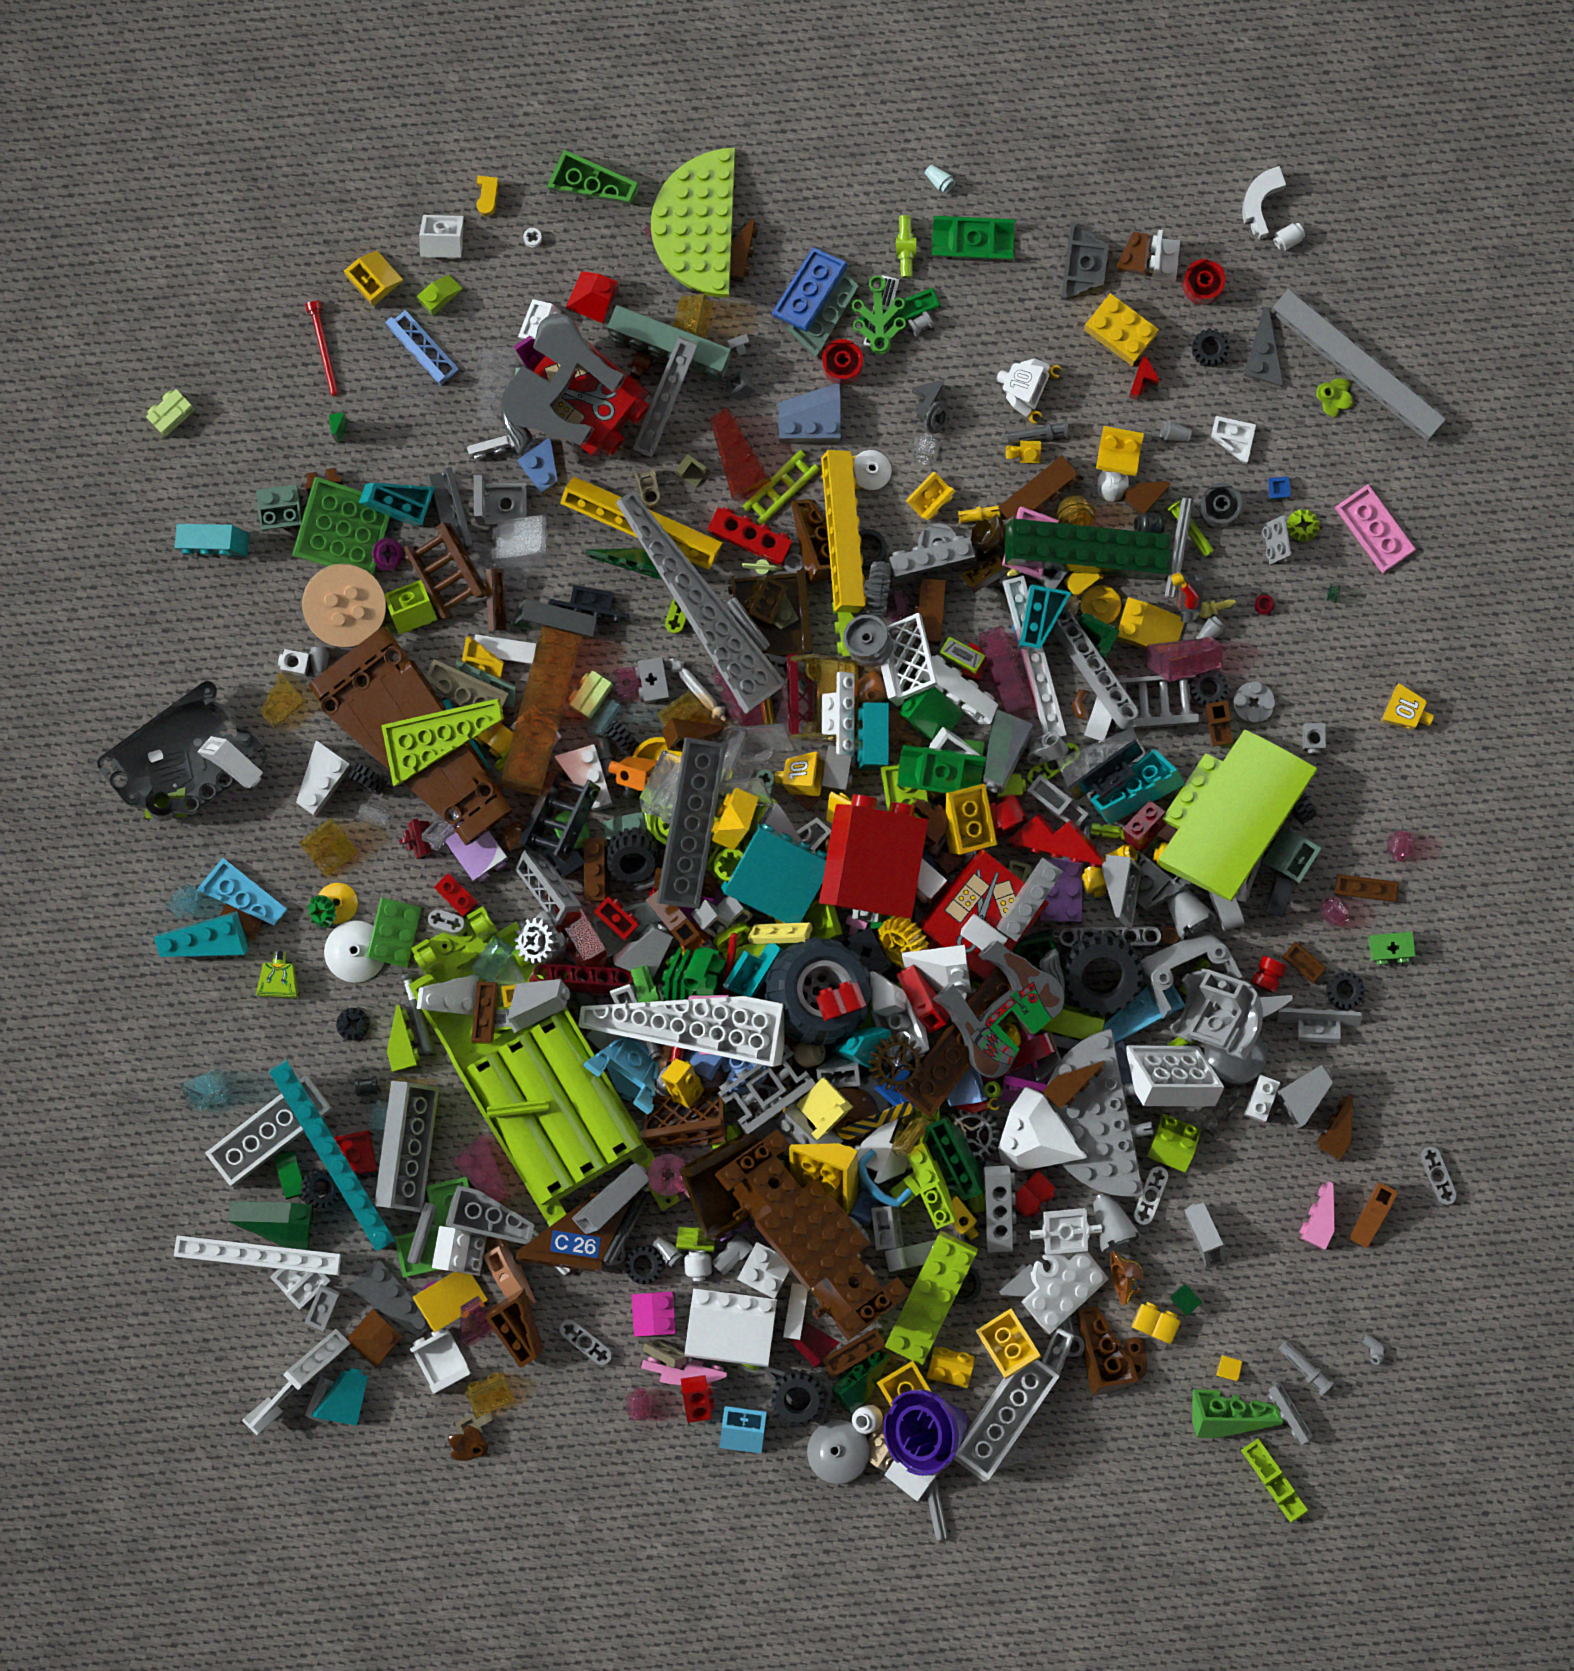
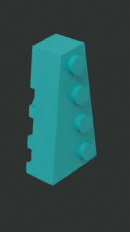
(205, 938)

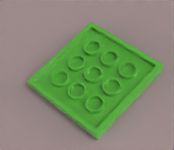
(338, 527)

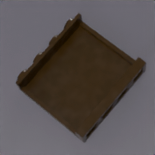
(792, 639)
(708, 1196)

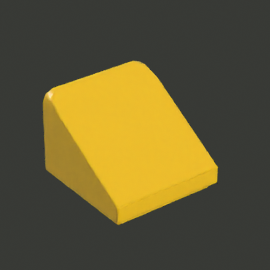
(1229, 1368)

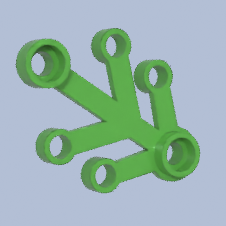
(879, 318)

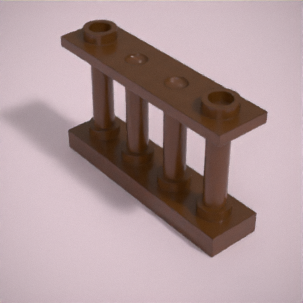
(456, 553)

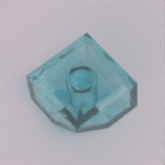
(206, 1089)

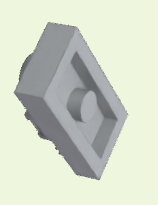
(322, 1307)

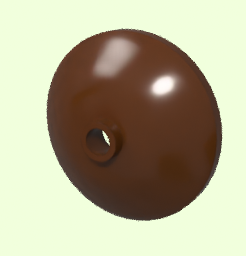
(863, 1107)

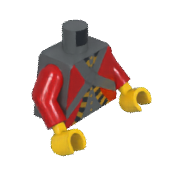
(1188, 594)

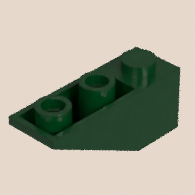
(858, 1385)

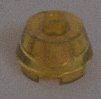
(1076, 511)

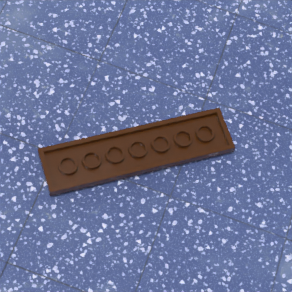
(949, 1057)

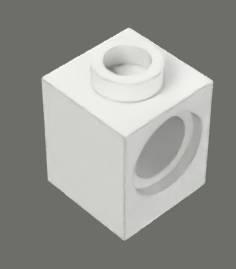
(302, 667)

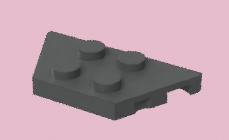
(1084, 263)

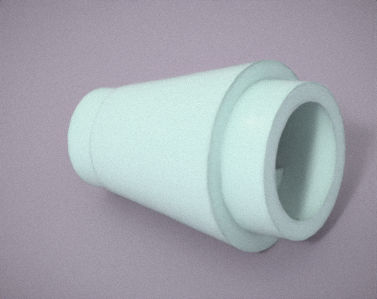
(939, 178)

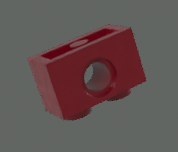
(1144, 826)

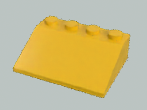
(833, 1166)

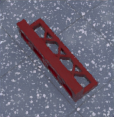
(793, 696)

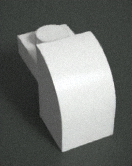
(1099, 721)

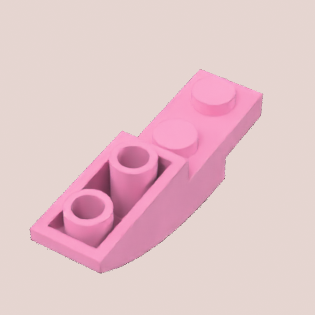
(674, 1375)

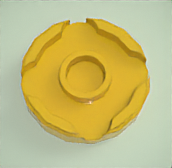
(1097, 599)

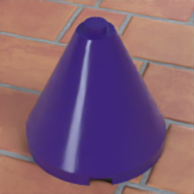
(924, 1431)

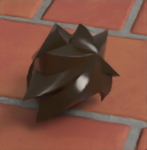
(988, 536)

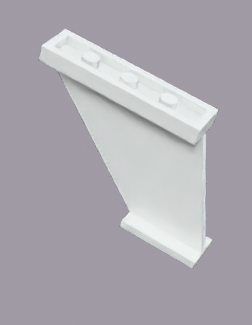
(297, 1376)

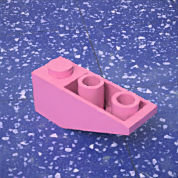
(1321, 1223)

